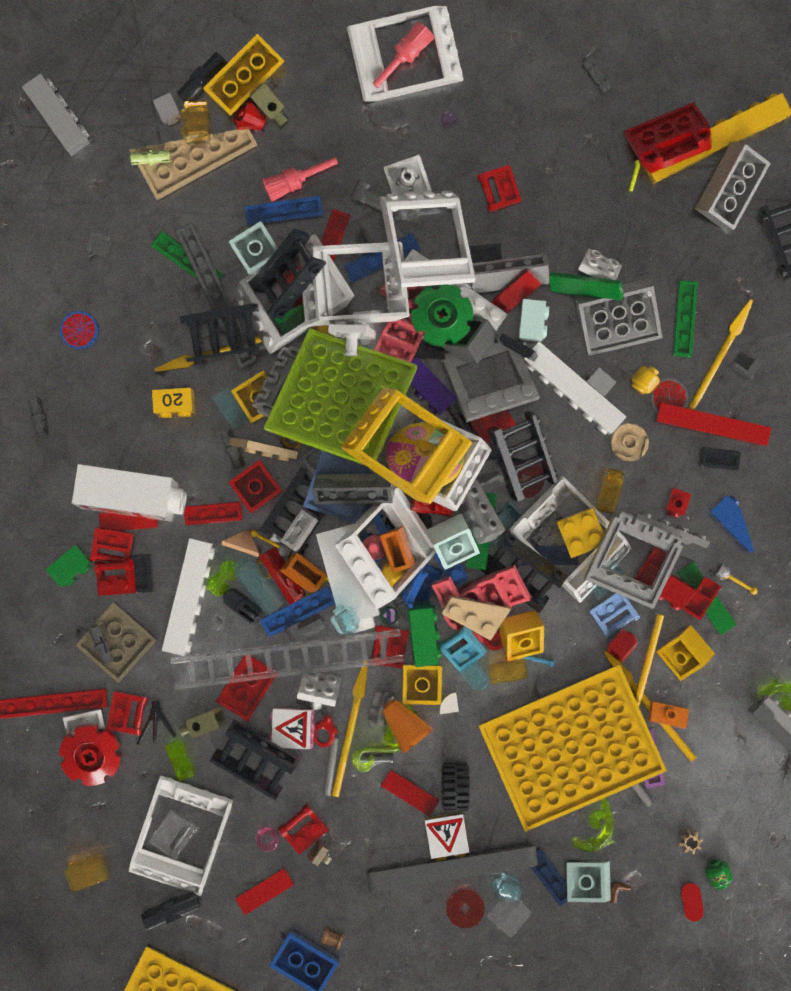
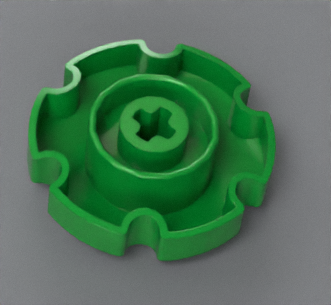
(431, 304)

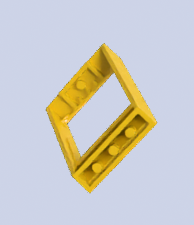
(435, 469)

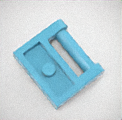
(465, 654)

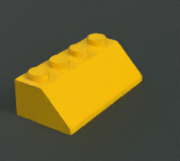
(243, 75)

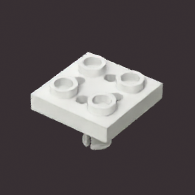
(412, 166)
(599, 266)
(351, 334)
(319, 689)

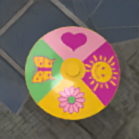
(411, 448)

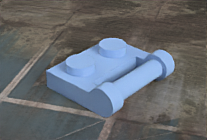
(610, 609)

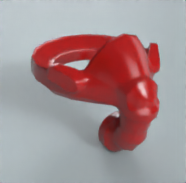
(327, 724)

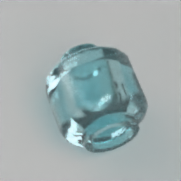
(345, 620)
(507, 889)

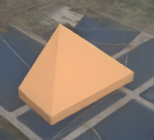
(243, 542)

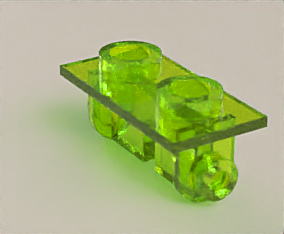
(217, 584)
(179, 762)

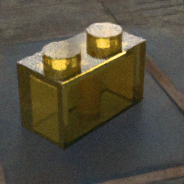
(196, 122)
(86, 873)

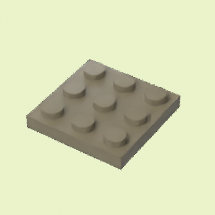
(126, 641)

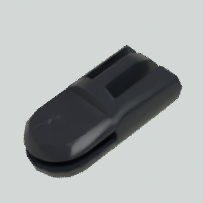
(241, 605)

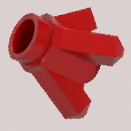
(249, 117)

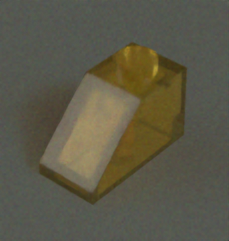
(610, 490)
(507, 671)

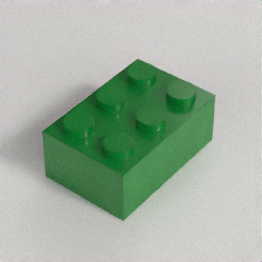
(424, 634)

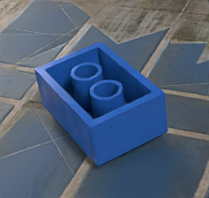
(304, 962)

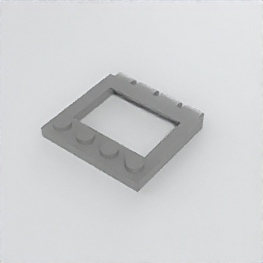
(272, 387)
(495, 401)
(624, 584)

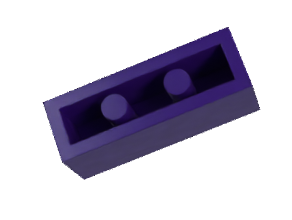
(431, 389)

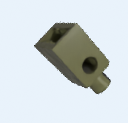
(261, 99)
(208, 721)

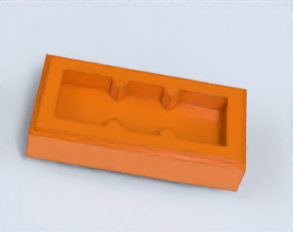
(668, 715)

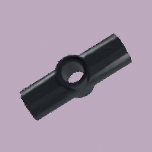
(201, 77)
(170, 910)

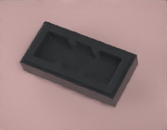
(485, 253)
(518, 346)
(720, 458)
(142, 573)

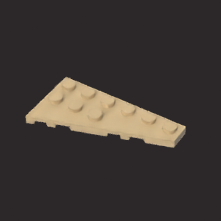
(192, 160)

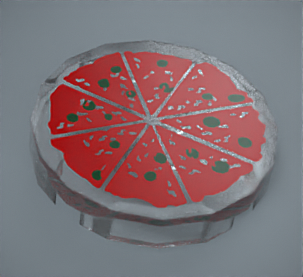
(669, 392)

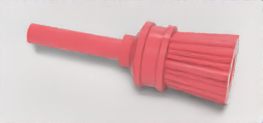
(407, 49)
(291, 179)
(374, 546)

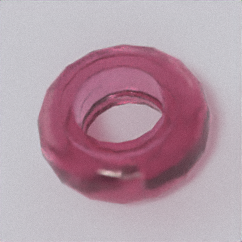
(273, 845)

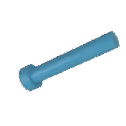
(541, 660)

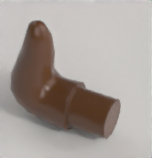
(615, 888)

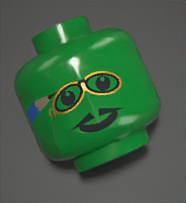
(718, 874)

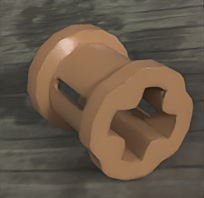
(332, 939)

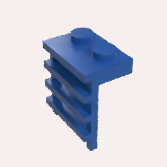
(421, 585)

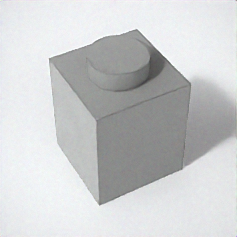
(167, 109)
(600, 381)

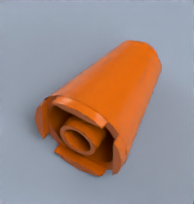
(405, 725)

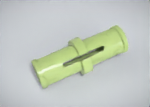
(150, 157)

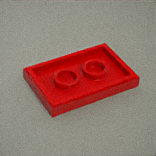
(245, 696)

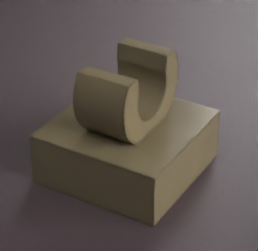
(319, 854)

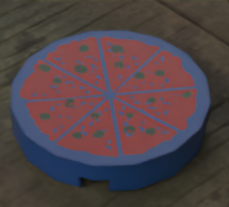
(79, 330)

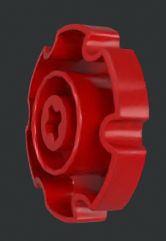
(76, 751)

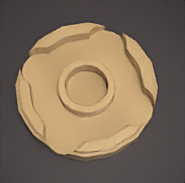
(629, 442)

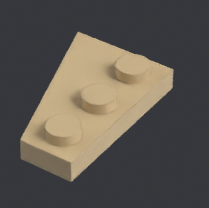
(266, 450)
(475, 615)

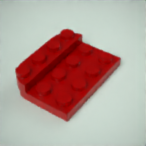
(670, 138)

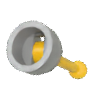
(283, 550)
(723, 572)

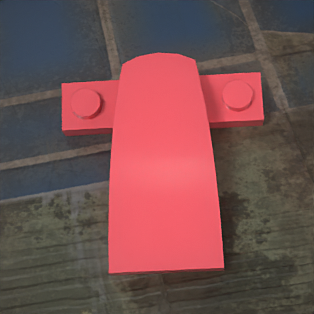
(399, 336)
(499, 588)

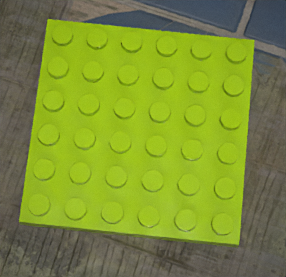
(332, 392)

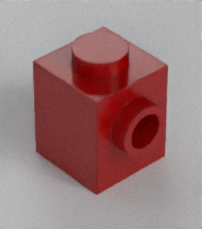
(677, 503)
(622, 646)

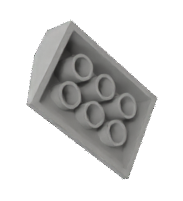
(619, 323)

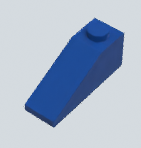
(731, 518)

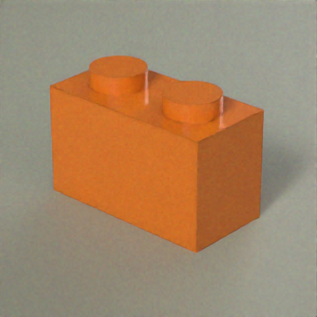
(397, 549)
(303, 572)

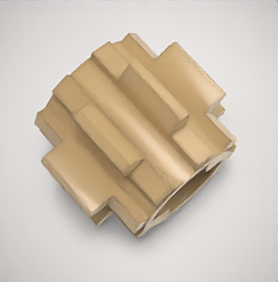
(694, 836)

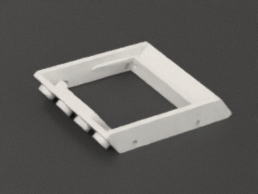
(369, 60)
(428, 271)
(318, 294)
(262, 324)
(453, 493)
(542, 508)
(363, 564)
(169, 870)

